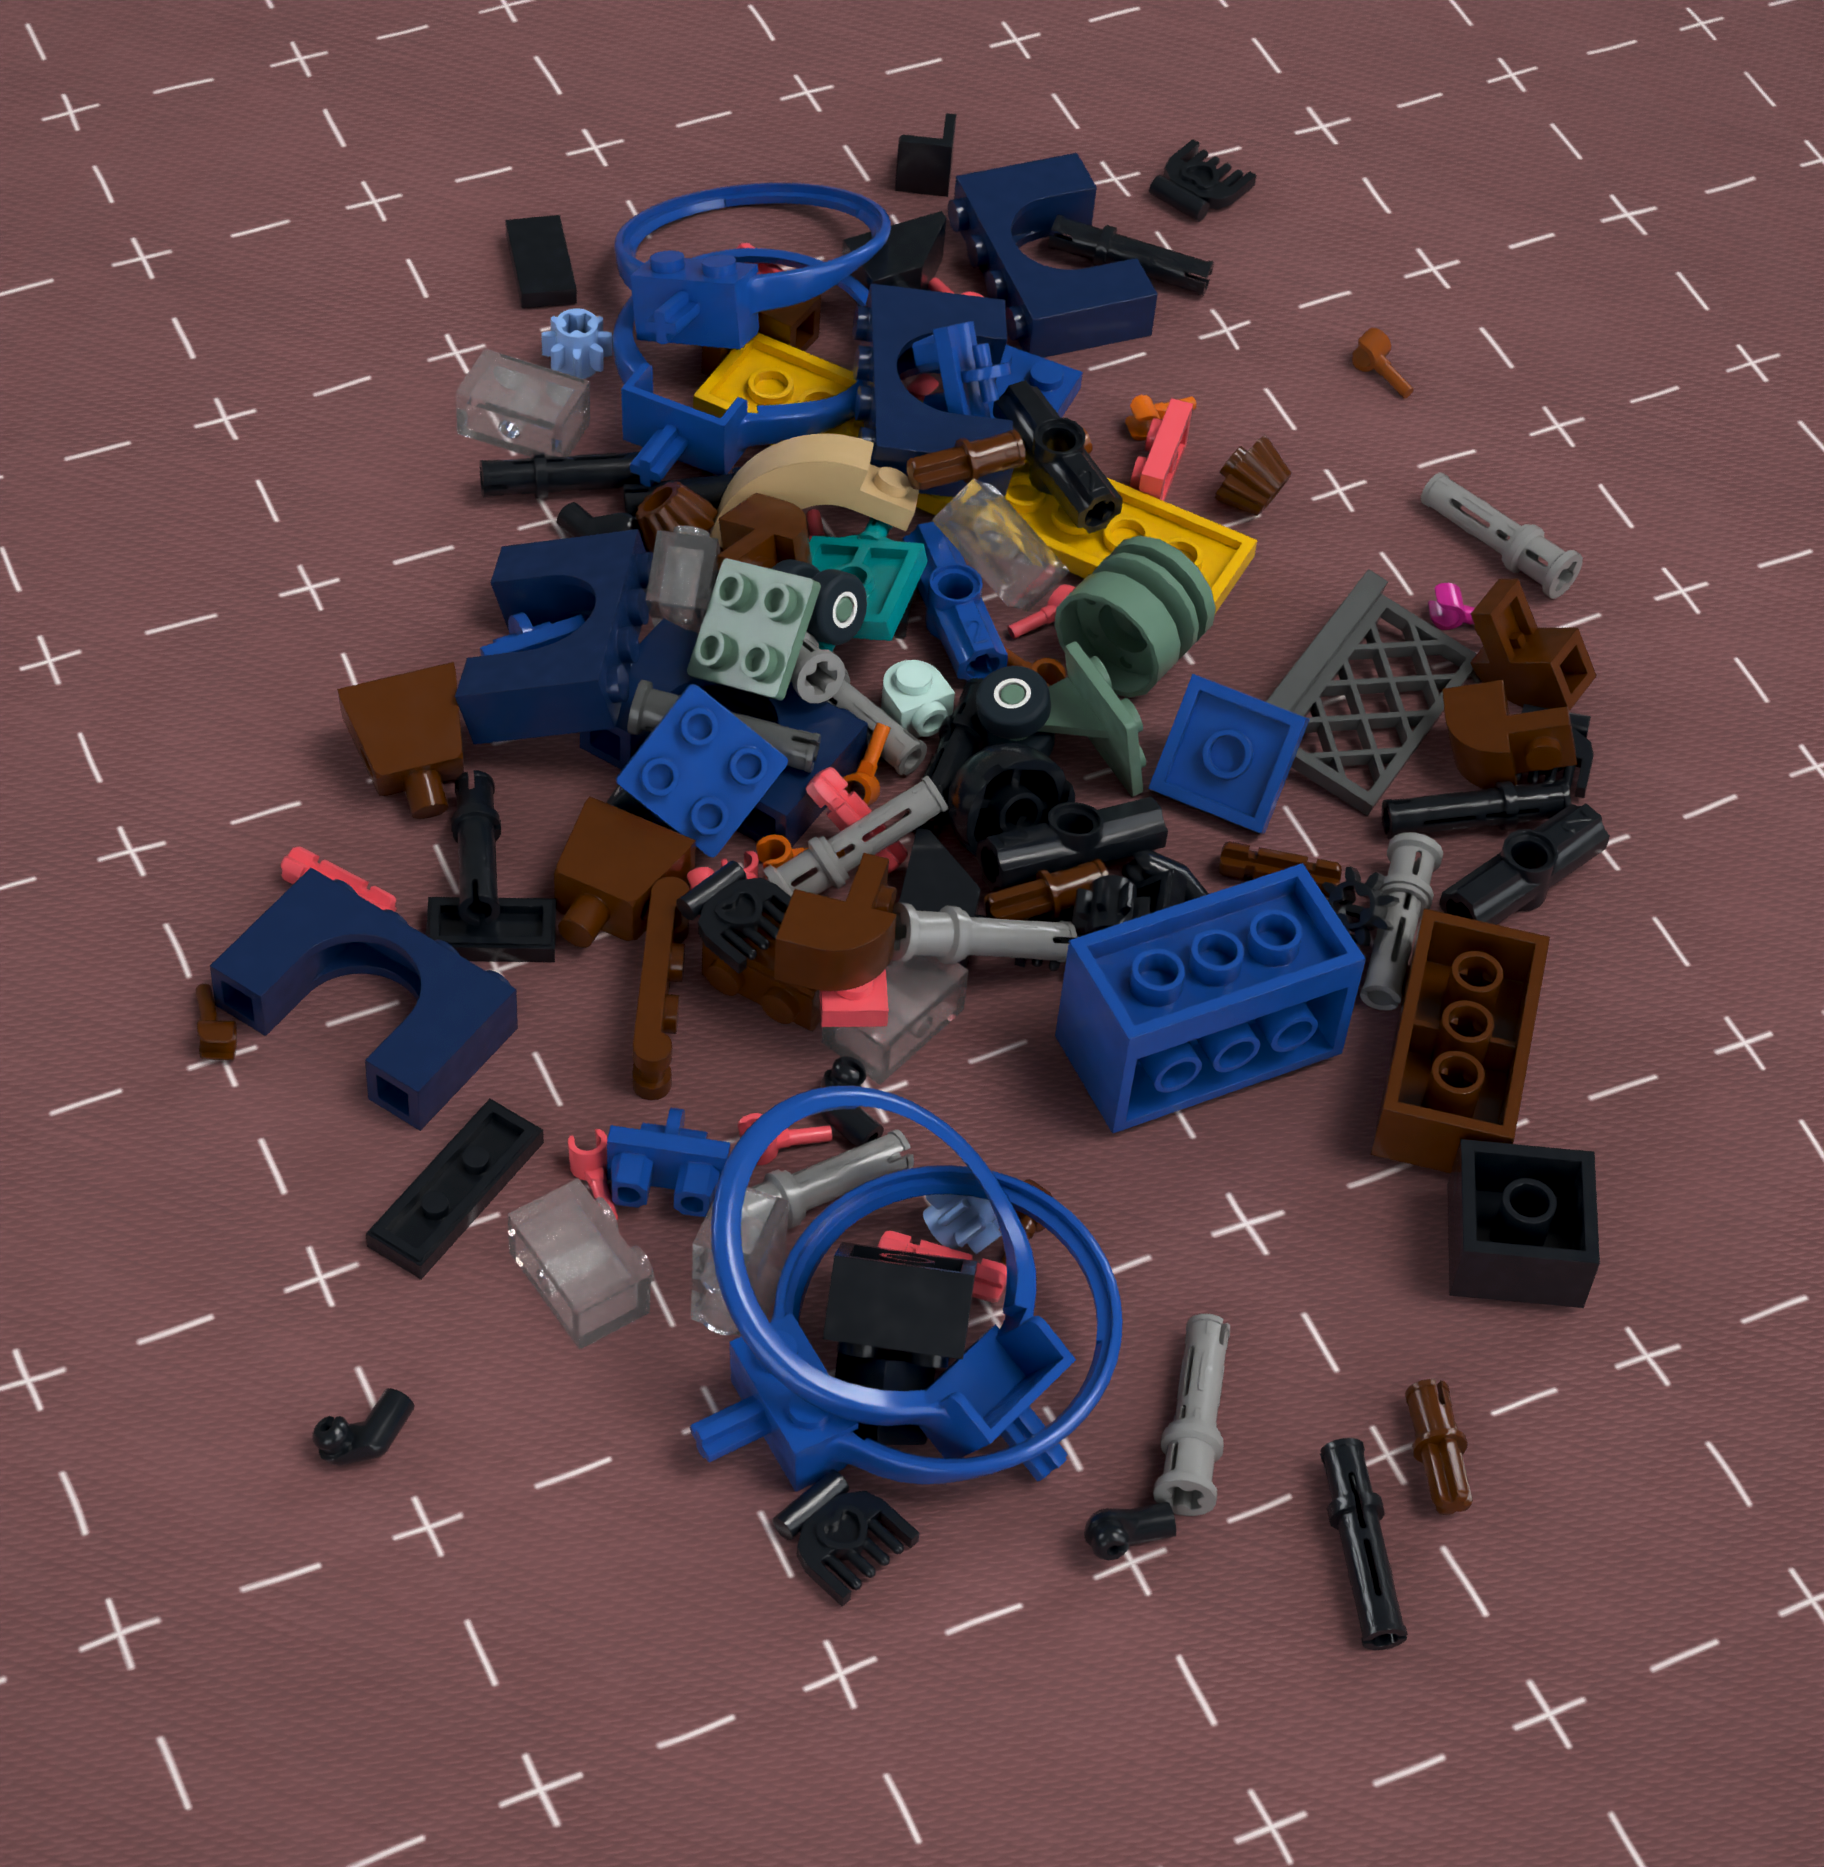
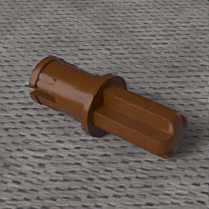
(967, 460)
(1047, 894)
(1439, 1445)

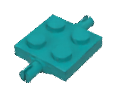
(883, 566)

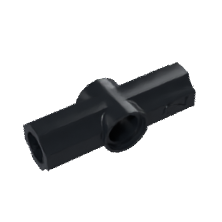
(1058, 457)
(1071, 838)
(1528, 866)

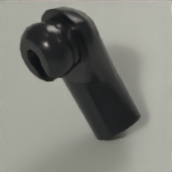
(579, 522)
(1150, 863)
(852, 1123)
(365, 1440)
(1115, 1529)

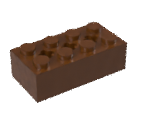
(1460, 1040)

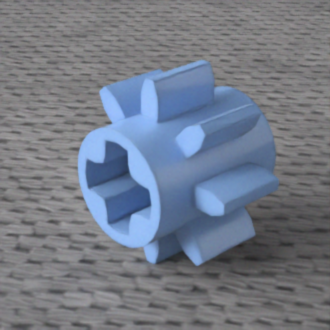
(577, 343)
(961, 1221)

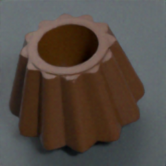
(1253, 477)
(672, 507)

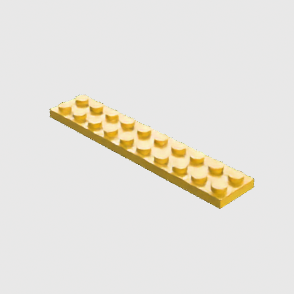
(781, 374)

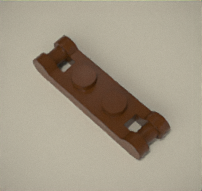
(657, 1008)

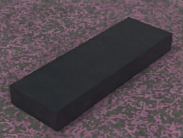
(454, 1188)

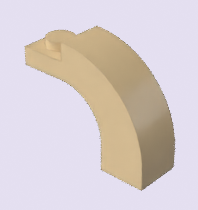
(823, 472)

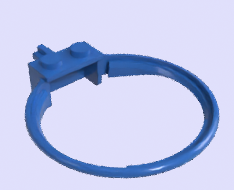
(716, 297)
(711, 443)
(976, 1395)
(814, 1441)

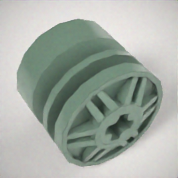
(1138, 613)

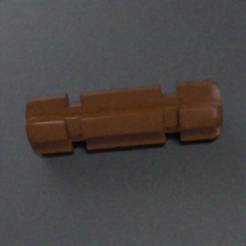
(1238, 861)

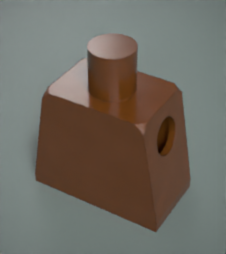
(408, 734)
(610, 872)

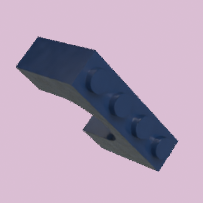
(1047, 306)
(890, 413)
(584, 676)
(785, 805)
(329, 932)

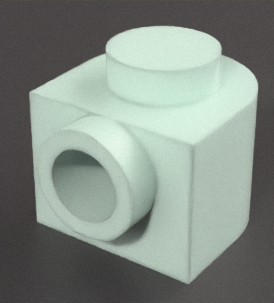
(917, 697)

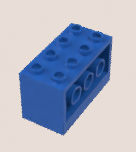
(1207, 997)

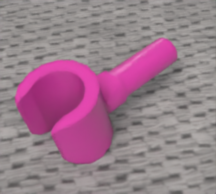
(1449, 608)

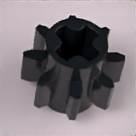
(1107, 903)
(1371, 917)

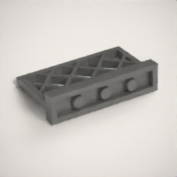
(1330, 656)

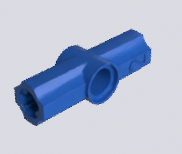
(956, 607)

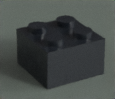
(1522, 1223)
(899, 1304)

